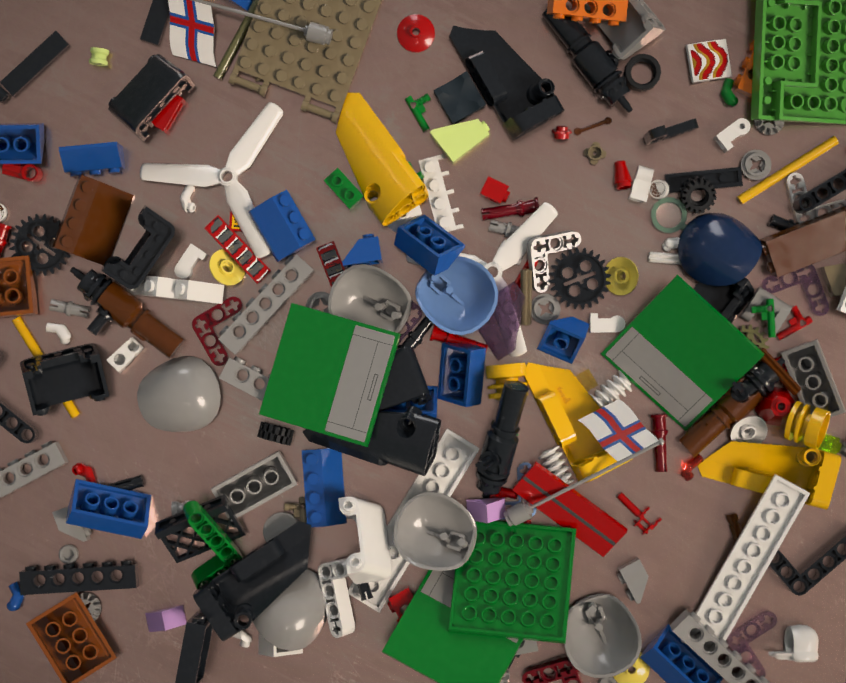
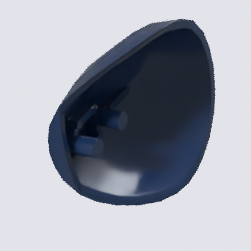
(718, 249)

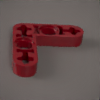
(210, 323)
(565, 675)

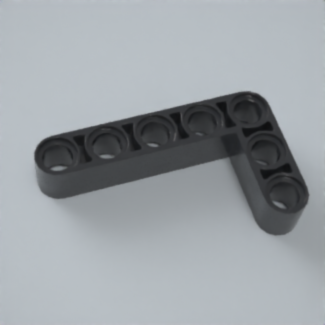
(826, 188)
(22, 424)
(816, 563)

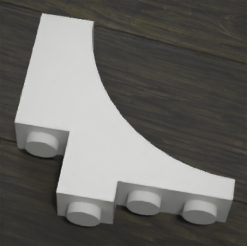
(179, 289)

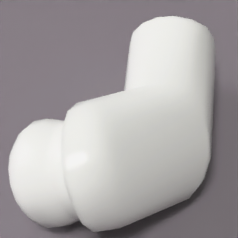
(185, 200)
(61, 330)

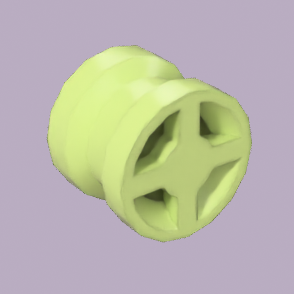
(98, 56)

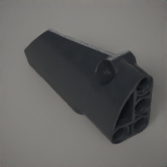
(397, 439)

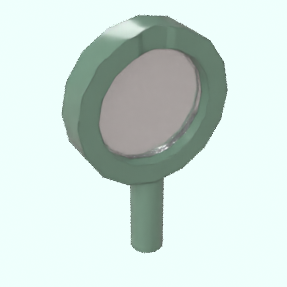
(668, 215)

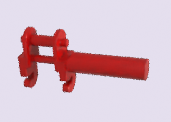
(638, 513)

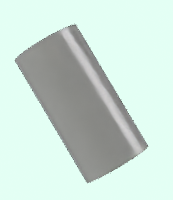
(811, 372)
(256, 484)

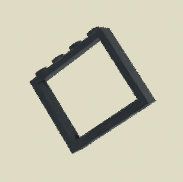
(194, 650)

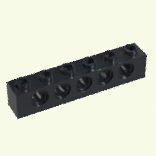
(30, 585)

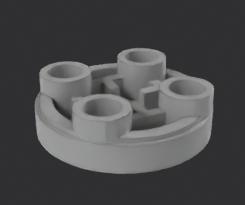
(277, 524)

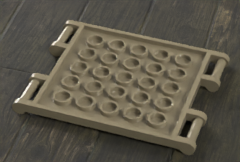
(304, 67)

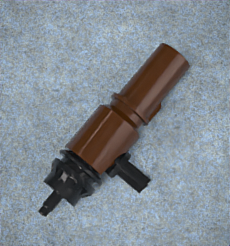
(125, 310)
(731, 407)

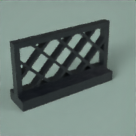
(178, 522)

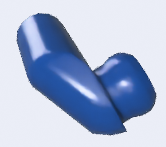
(16, 599)

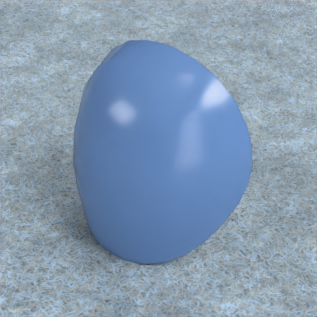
(459, 297)

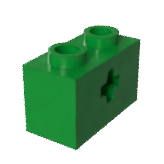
(344, 189)

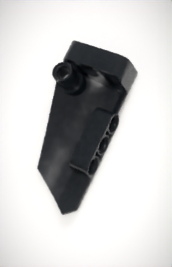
(506, 80)
(254, 581)

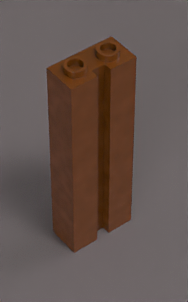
(805, 243)

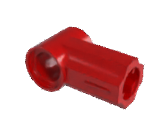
(22, 171)

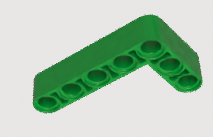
(224, 548)

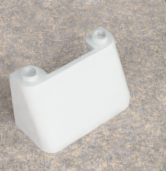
(374, 558)

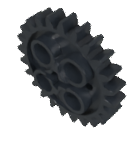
(51, 229)
(585, 294)

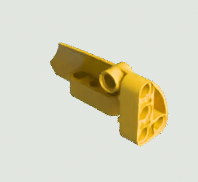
(378, 162)
(575, 439)
(755, 464)

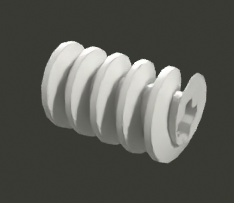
(613, 390)
(555, 464)

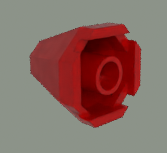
(769, 410)

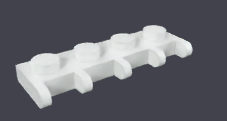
(437, 193)

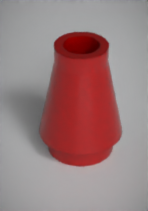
(622, 177)

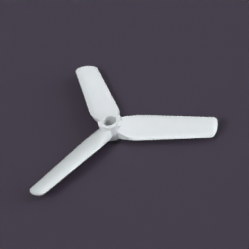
(239, 160)
(512, 251)

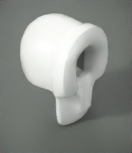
(800, 645)

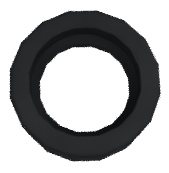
(656, 70)

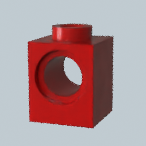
(495, 191)

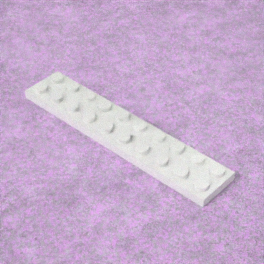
(449, 466)
(750, 556)

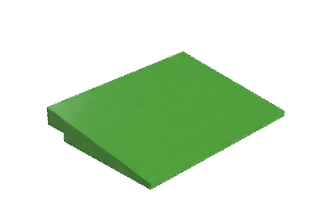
(799, 61)

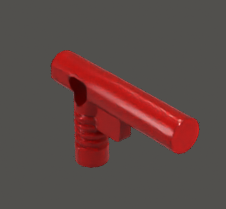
(794, 324)

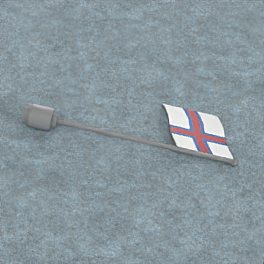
(194, 26)
(618, 434)

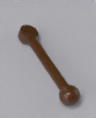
(577, 131)

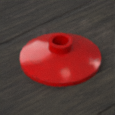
(413, 42)

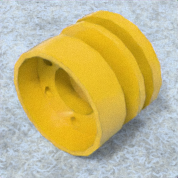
(504, 373)
(803, 423)

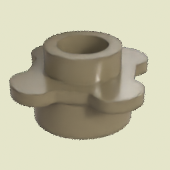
(594, 148)

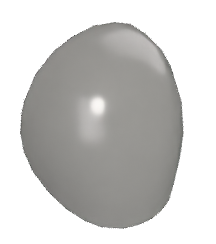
(370, 297)
(179, 395)
(435, 532)
(295, 615)
(602, 636)

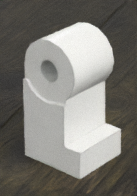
(736, 129)
(641, 184)
(187, 262)
(605, 325)
(125, 354)

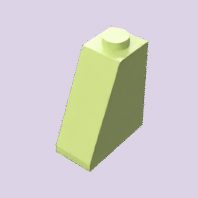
(460, 138)

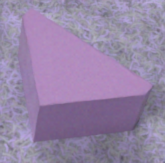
(486, 509)
(166, 618)

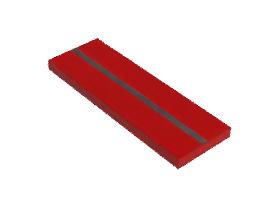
(570, 509)

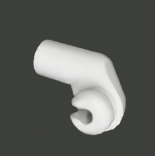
(670, 243)
(245, 638)

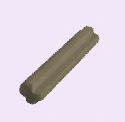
(526, 288)

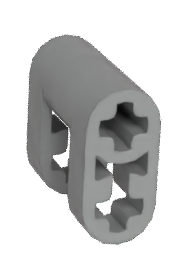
(759, 298)

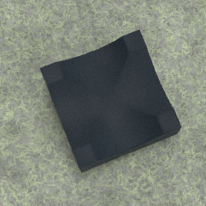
(459, 98)

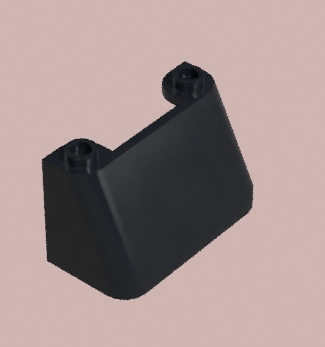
(149, 94)
(145, 253)
(727, 299)
(64, 377)
(405, 381)

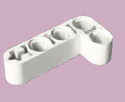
(336, 597)

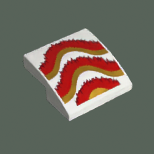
(708, 60)

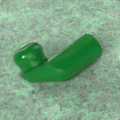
(727, 94)

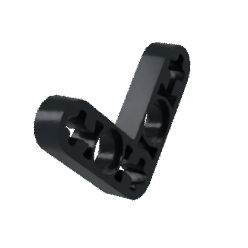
(661, 133)

